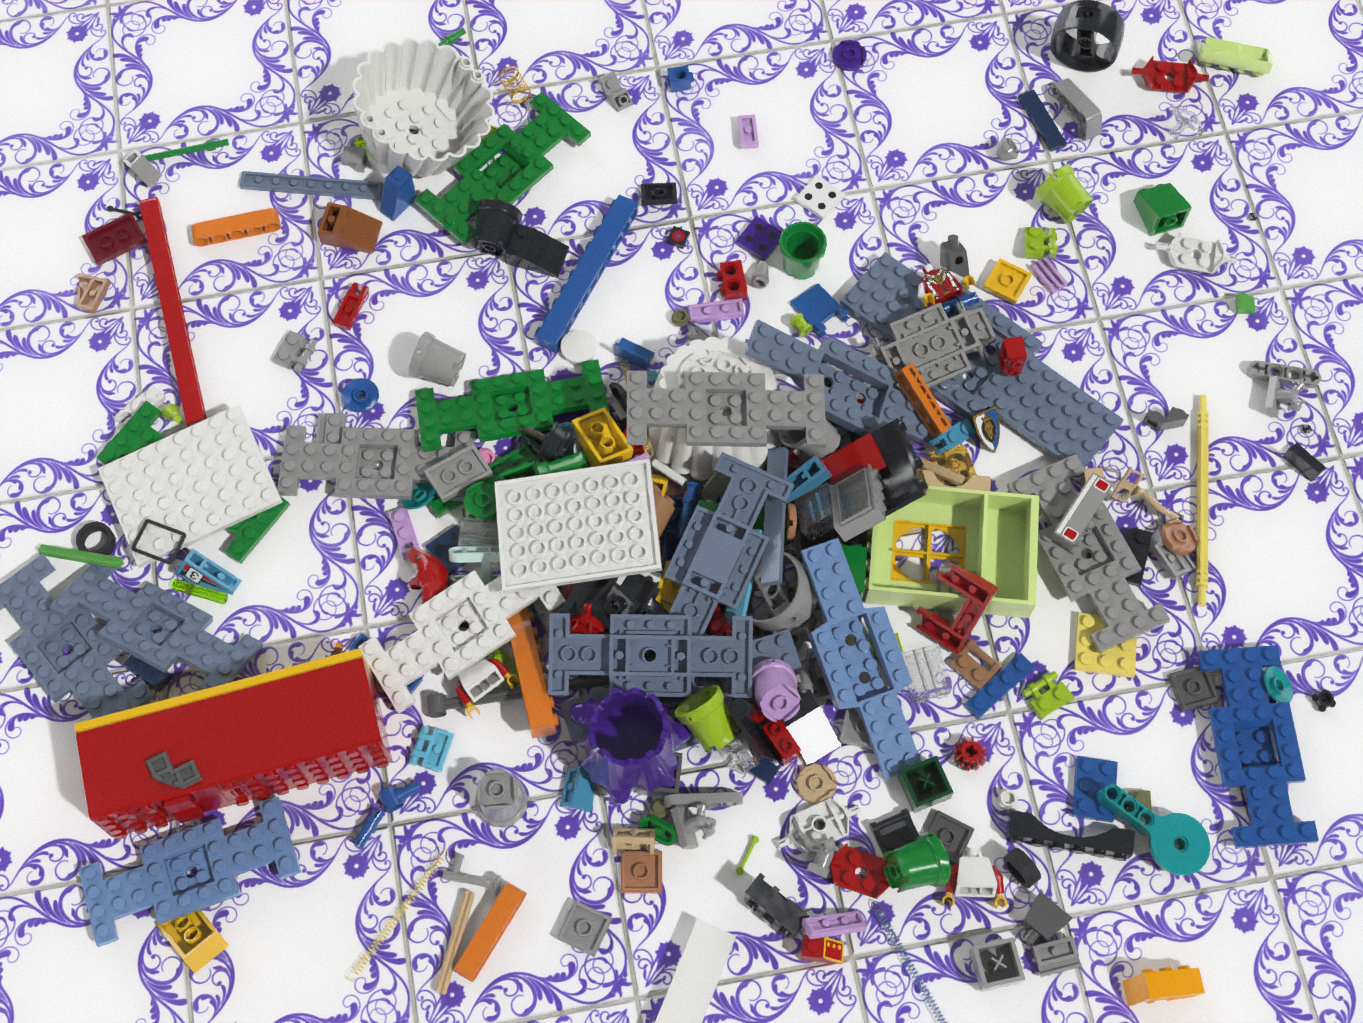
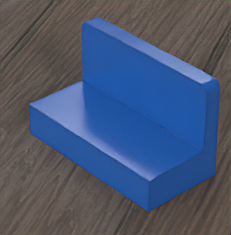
(633, 353)

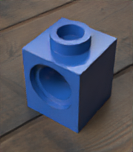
(679, 78)

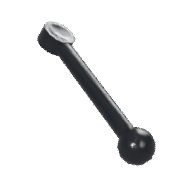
(138, 214)

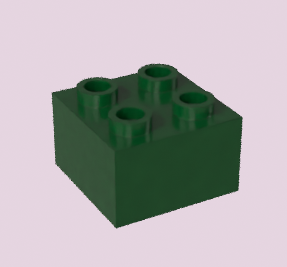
(925, 784)

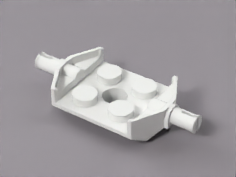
(1210, 254)
(802, 824)

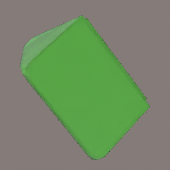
(1244, 303)

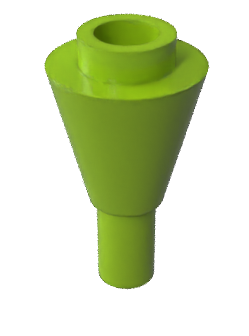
(171, 413)

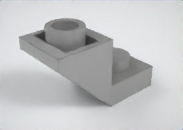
(614, 92)
(142, 168)

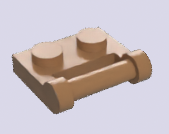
(971, 669)

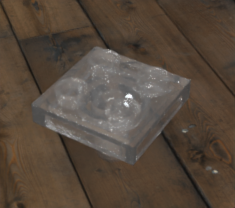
(1184, 122)

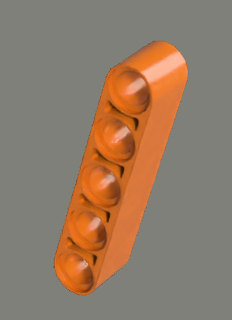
(235, 227)
(490, 932)

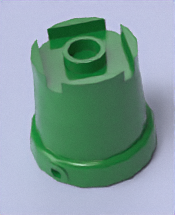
(802, 249)
(571, 462)
(480, 502)
(918, 864)

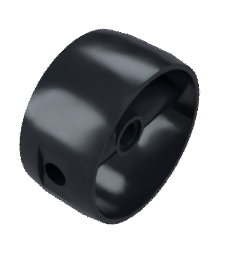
(1089, 19)

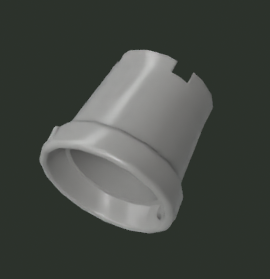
(436, 361)
(796, 440)
(500, 799)

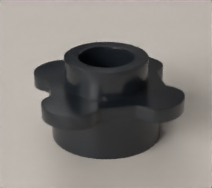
(1325, 694)

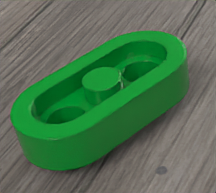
(660, 827)

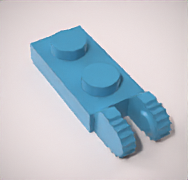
(954, 436)

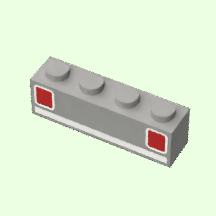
(1082, 511)

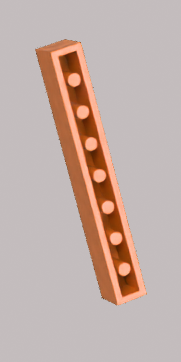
(530, 675)

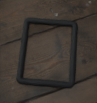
(154, 556)

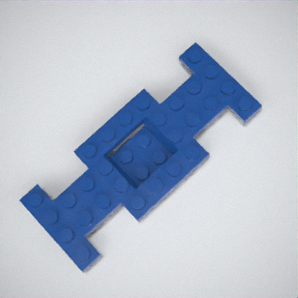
(1247, 751)

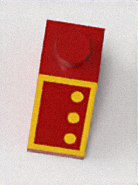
(822, 950)

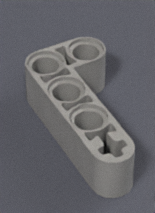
(1080, 107)

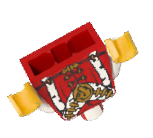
(941, 285)

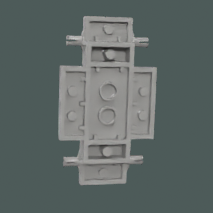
(936, 343)

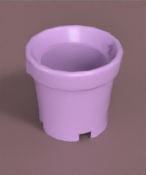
(775, 689)

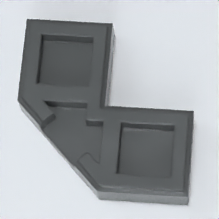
(180, 777)

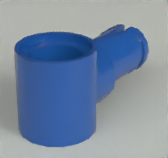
(393, 798)

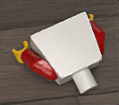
(481, 679)
(975, 878)

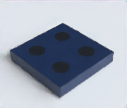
(440, 548)

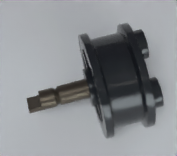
(553, 443)

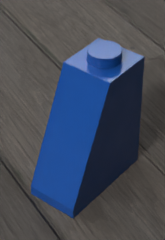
(397, 193)

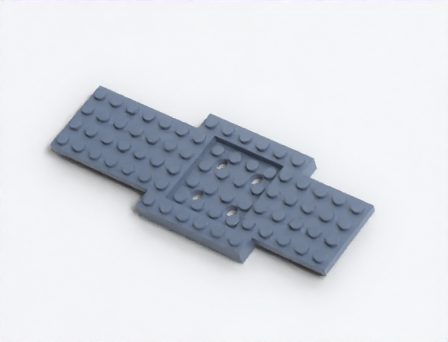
(1034, 403)

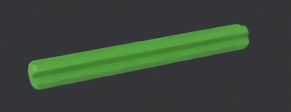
(81, 556)

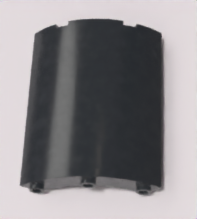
(901, 481)

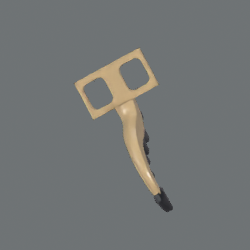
(1140, 492)

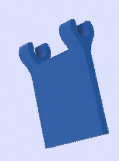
(818, 308)

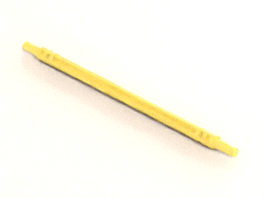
(1202, 500)

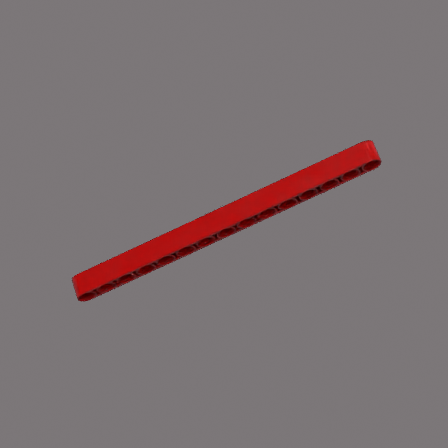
(173, 311)

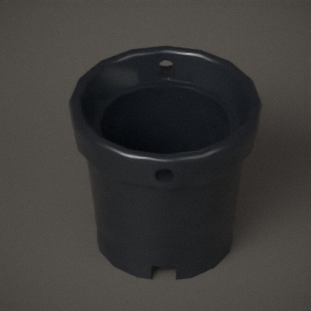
(495, 225)

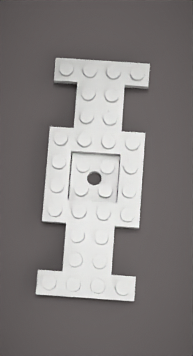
(443, 642)

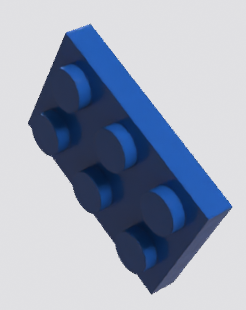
(1089, 778)

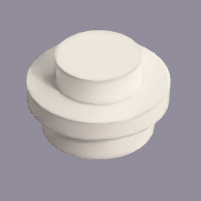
(1007, 799)

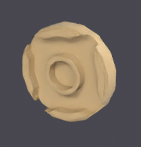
(816, 783)

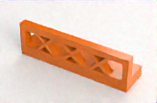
(922, 400)

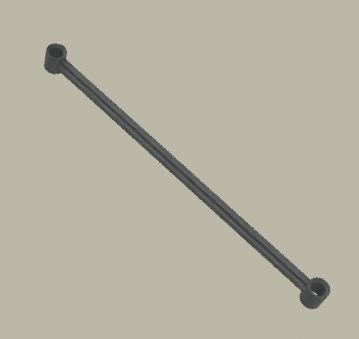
(438, 704)

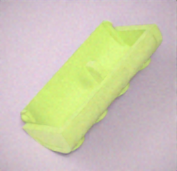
(1235, 55)

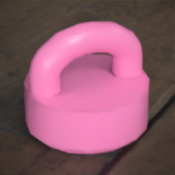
(488, 455)

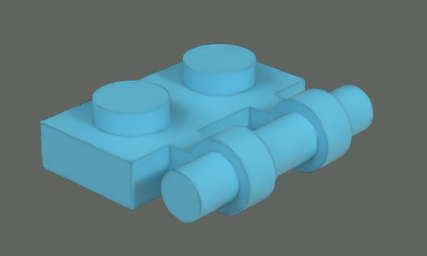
(437, 749)

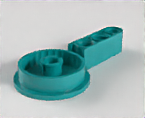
(1162, 832)

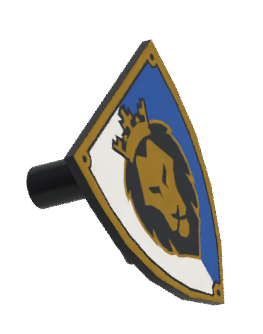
(987, 428)

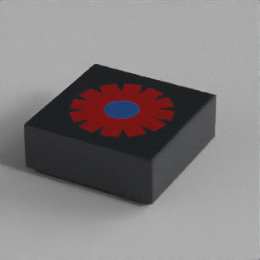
(678, 237)

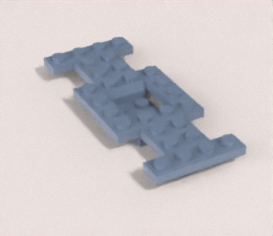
(716, 540)

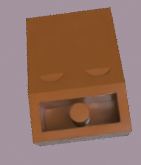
(348, 228)

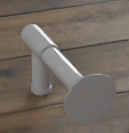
(454, 875)

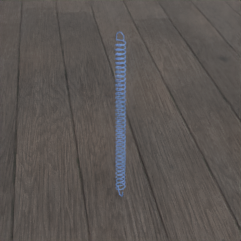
(909, 962)

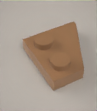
(91, 292)

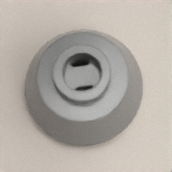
(1007, 150)

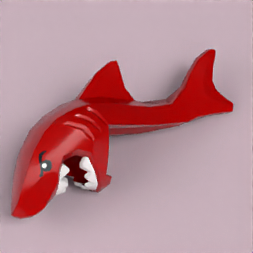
(431, 573)

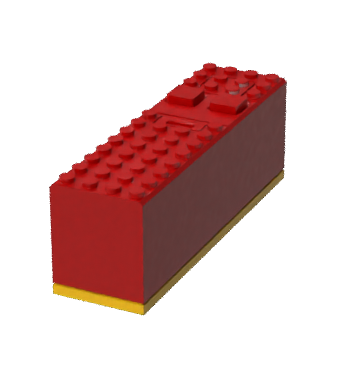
(244, 738)

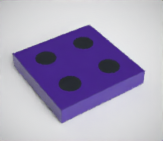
(759, 238)

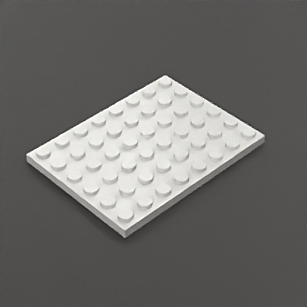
(190, 482)
(577, 526)

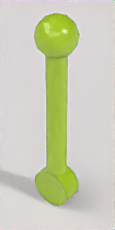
(739, 870)

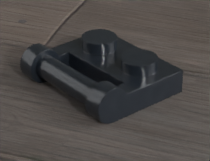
(897, 837)

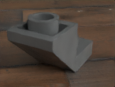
(1175, 418)

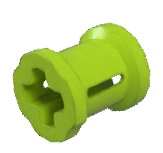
(801, 325)

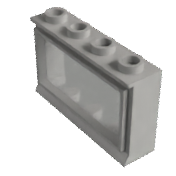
(857, 503)

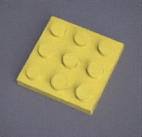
(1115, 661)

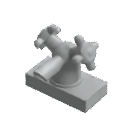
(1278, 395)
(687, 826)
(823, 857)

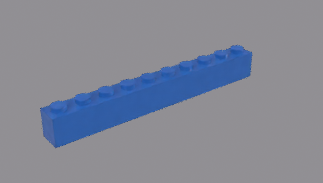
(587, 273)

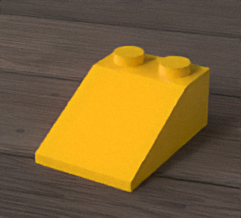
(601, 439)
(194, 939)

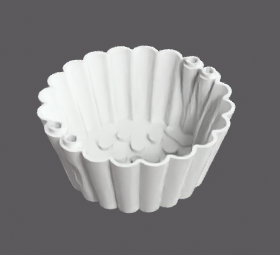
(424, 91)
(708, 356)

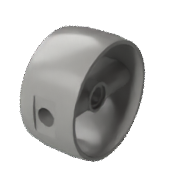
(787, 613)

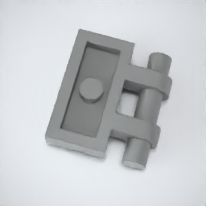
(290, 349)

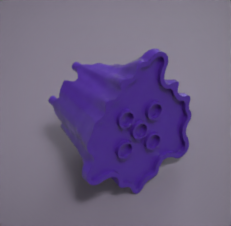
(629, 742)

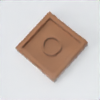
(641, 872)

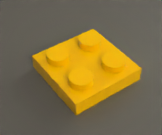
(1007, 281)

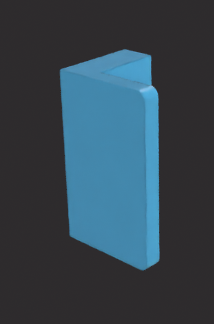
(577, 790)

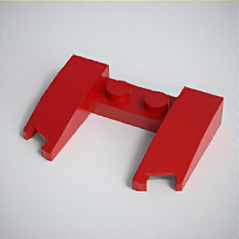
(979, 595)

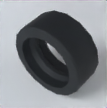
(92, 527)
(1022, 867)

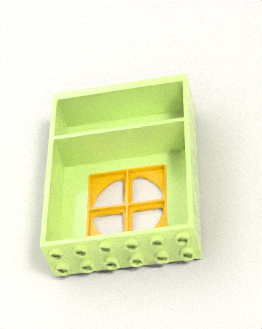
(993, 537)

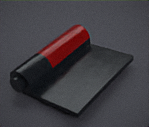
(749, 719)

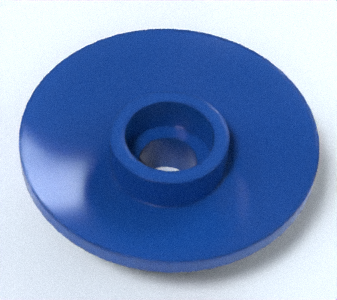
(359, 388)

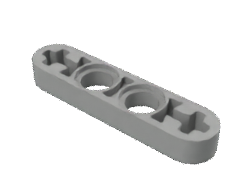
(1283, 373)
(710, 799)

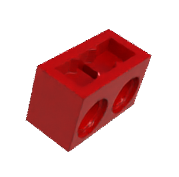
(734, 281)
(1012, 356)
(781, 741)

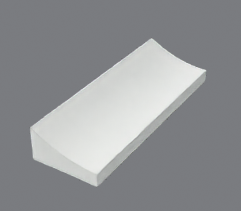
(696, 975)

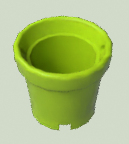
(1065, 194)
(707, 718)

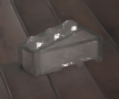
(739, 754)

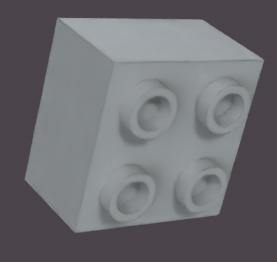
(997, 964)

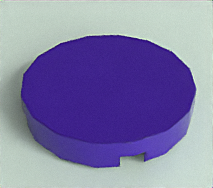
(849, 55)

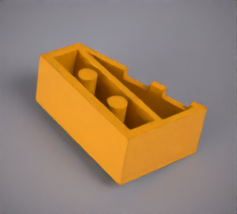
(1163, 985)

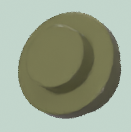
(680, 318)
(657, 808)

